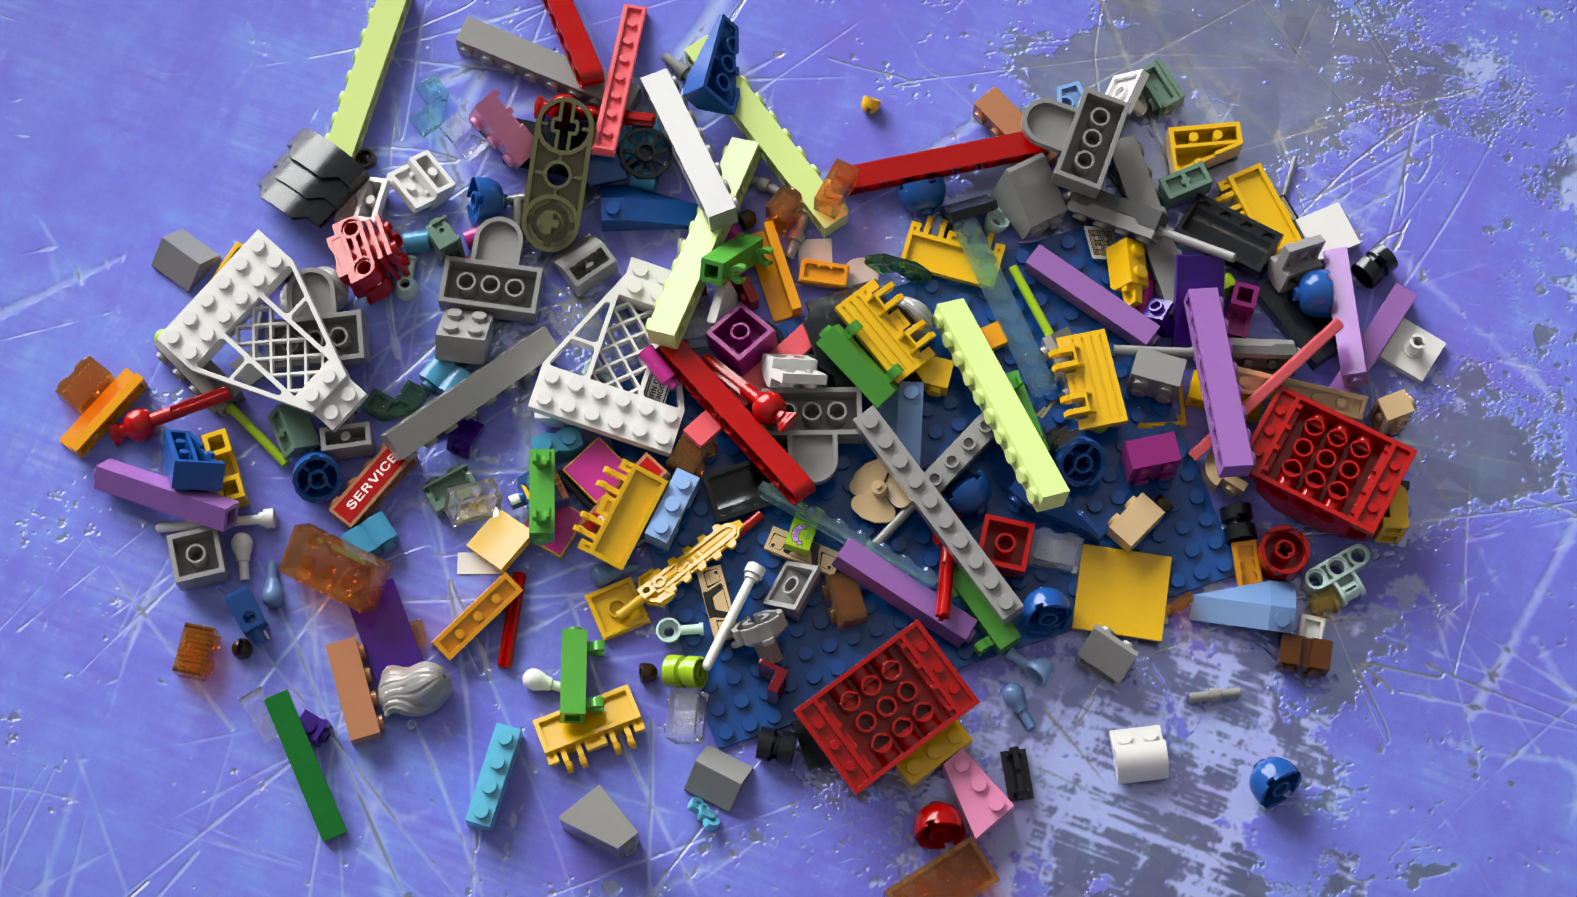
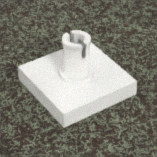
(1128, 88)
(1412, 351)

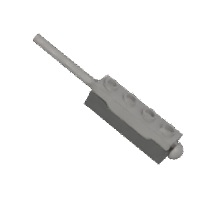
(1133, 219)
(1249, 353)
(949, 467)

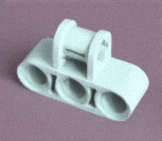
(1345, 584)

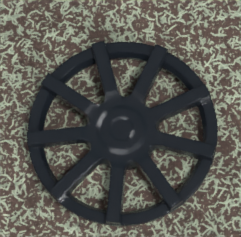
(645, 153)

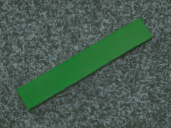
(305, 765)

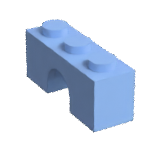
(671, 508)

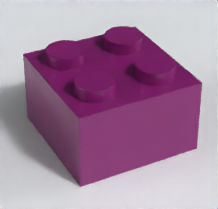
(741, 338)
(1150, 459)

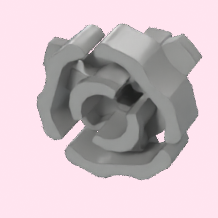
(762, 634)

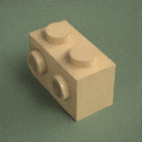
(1392, 412)
(1135, 522)

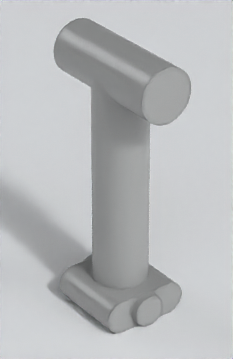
(517, 201)

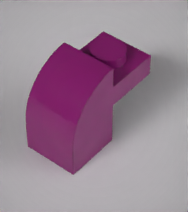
(1240, 309)

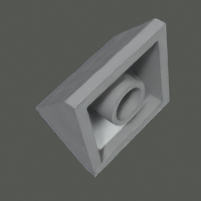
(183, 259)
(793, 588)
(718, 778)

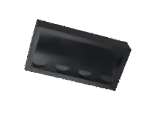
(1232, 231)
(1294, 323)
(735, 490)

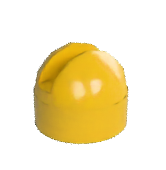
(872, 103)

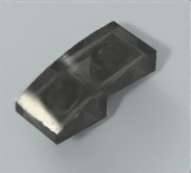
(1060, 438)

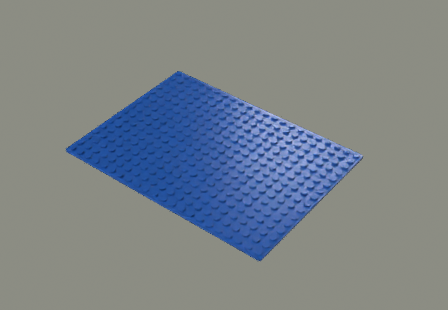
(814, 647)

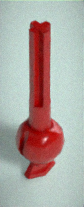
(630, 118)
(767, 406)
(142, 424)
(945, 581)

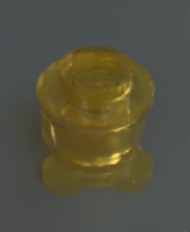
(1324, 602)

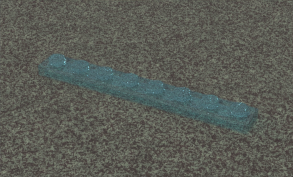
(1004, 307)
(839, 530)

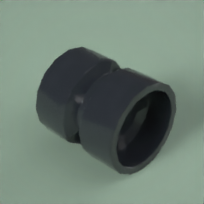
(1374, 266)
(1238, 522)
(776, 745)

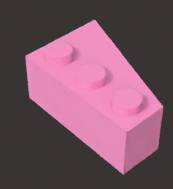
(502, 129)
(976, 795)

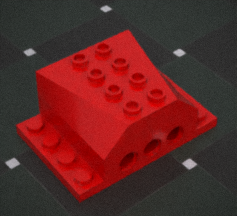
(1325, 465)
(886, 707)

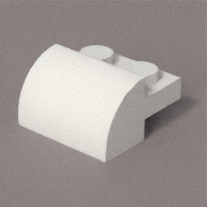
(422, 182)
(366, 201)
(791, 371)
(1139, 754)

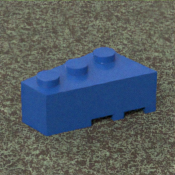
(189, 464)

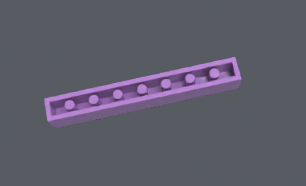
(1218, 383)

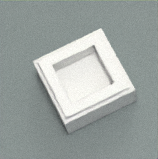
(1311, 626)

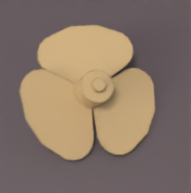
(873, 493)

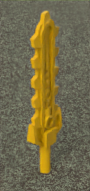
(659, 586)

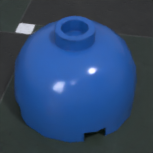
(923, 195)
(486, 199)
(1314, 293)
(1081, 462)
(317, 477)
(970, 495)
(1046, 610)
(1272, 780)

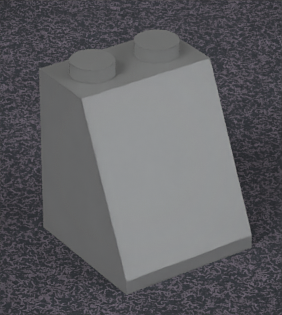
(1029, 197)
(601, 824)

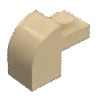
(1230, 485)

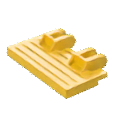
(1258, 200)
(942, 255)
(883, 332)
(1092, 382)
(623, 515)
(566, 738)

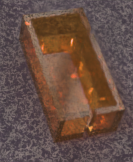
(335, 567)
(956, 873)

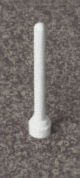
(264, 519)
(753, 573)

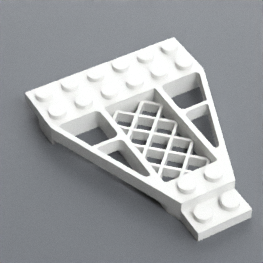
(235, 297)
(601, 405)

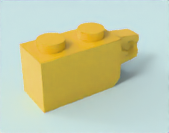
(1128, 269)

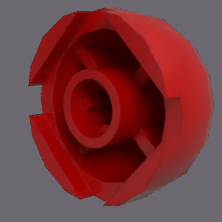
(938, 825)

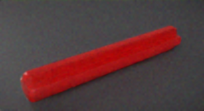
(511, 625)

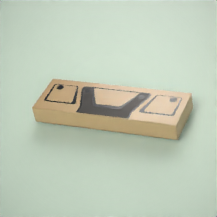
(818, 554)
(715, 597)

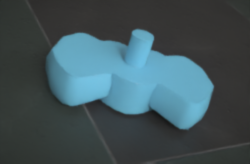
(704, 813)

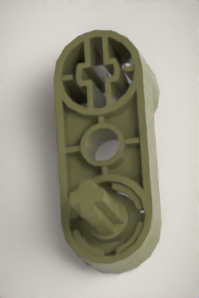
(561, 219)

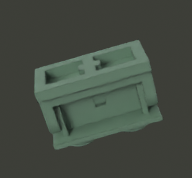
(1161, 89)
(1184, 185)
(443, 239)
(293, 431)
(436, 487)

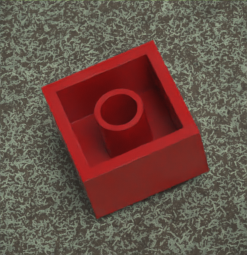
(1007, 544)

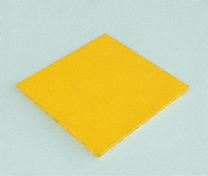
(1122, 592)

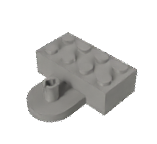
(1080, 134)
(493, 276)
(347, 329)
(821, 424)

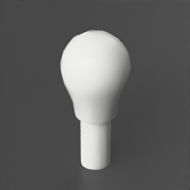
(242, 547)
(537, 680)

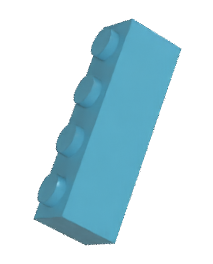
(494, 777)

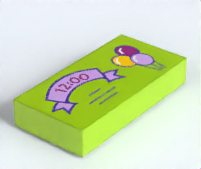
(800, 537)

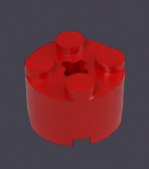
(1289, 542)

